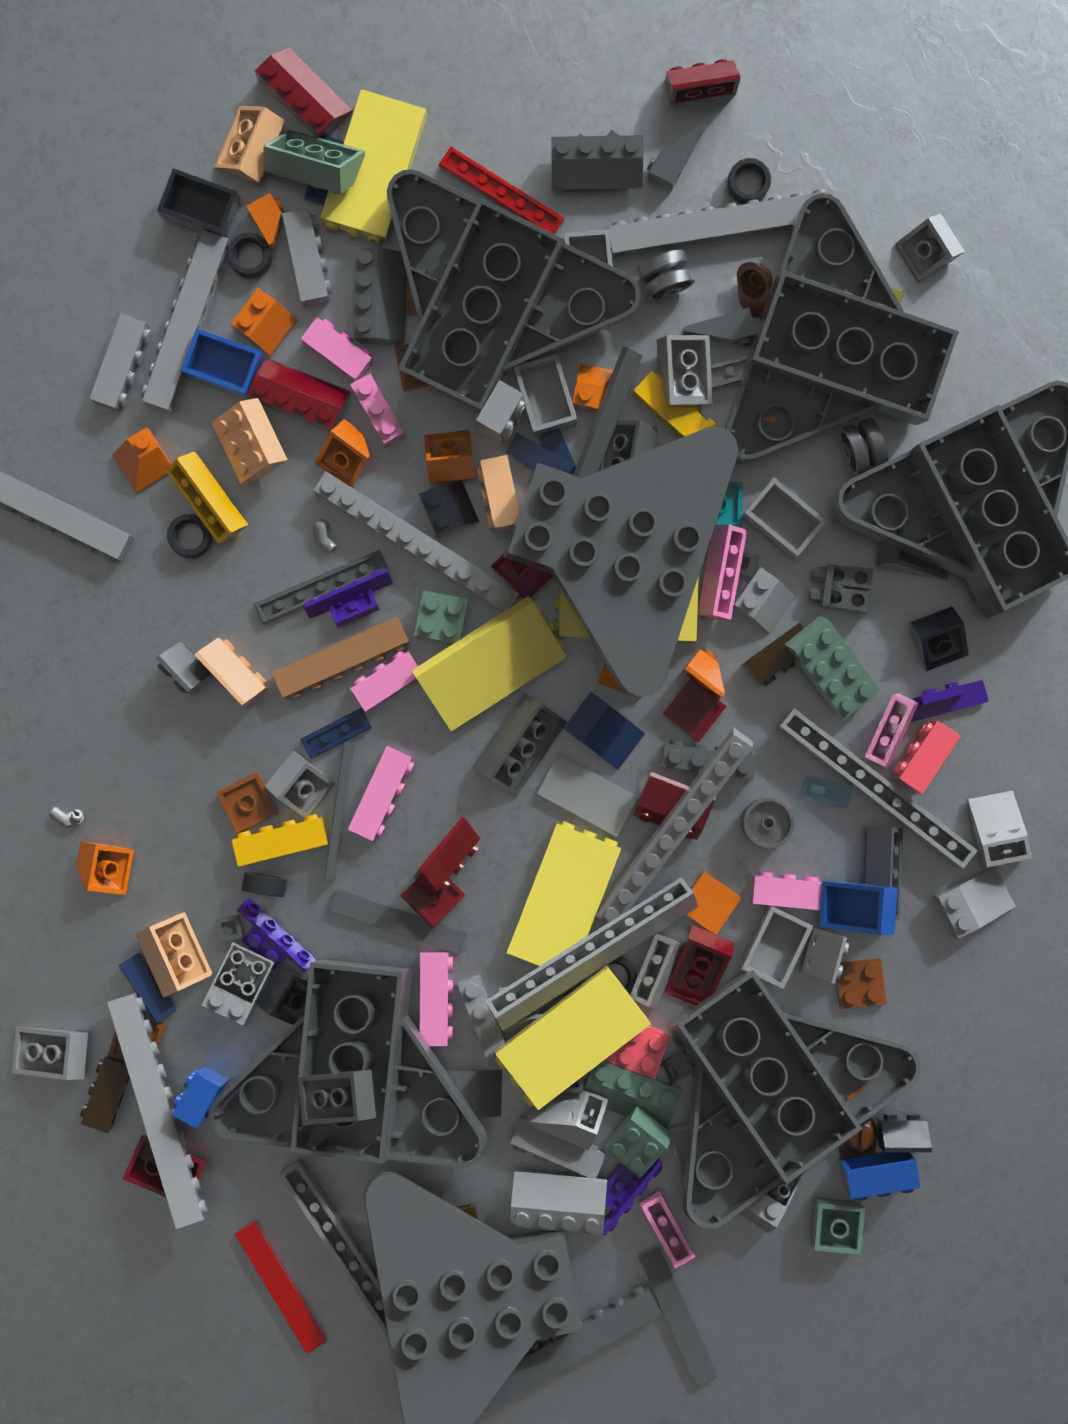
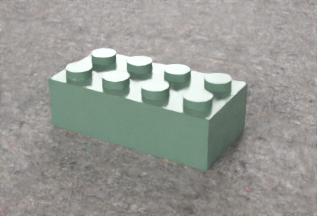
(832, 667)

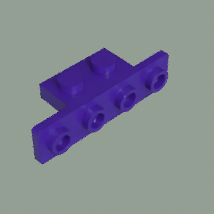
(351, 600)
(948, 700)
(270, 939)
(623, 1188)

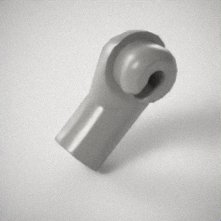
(320, 535)
(67, 819)

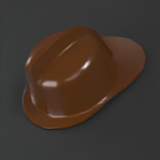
(754, 286)
(862, 1142)

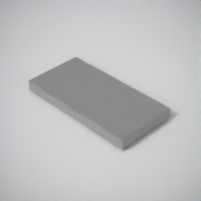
(587, 795)

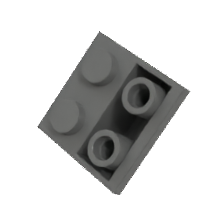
(185, 667)

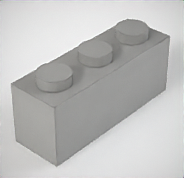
(656, 970)

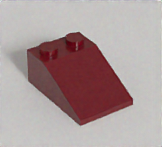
(699, 966)

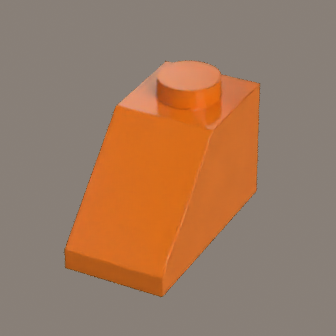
(268, 218)

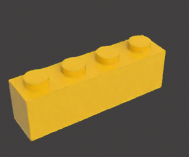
(679, 418)
(206, 497)
(280, 841)

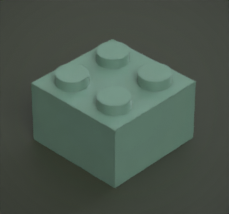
(441, 617)
(638, 1141)
(837, 1226)

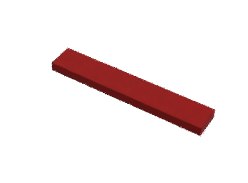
(500, 191)
(281, 1287)

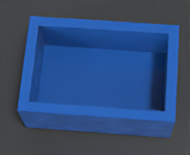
(221, 363)
(858, 907)
(201, 1091)
(879, 1174)

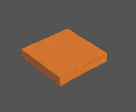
(713, 901)

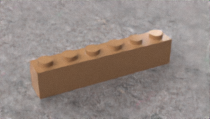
(340, 658)

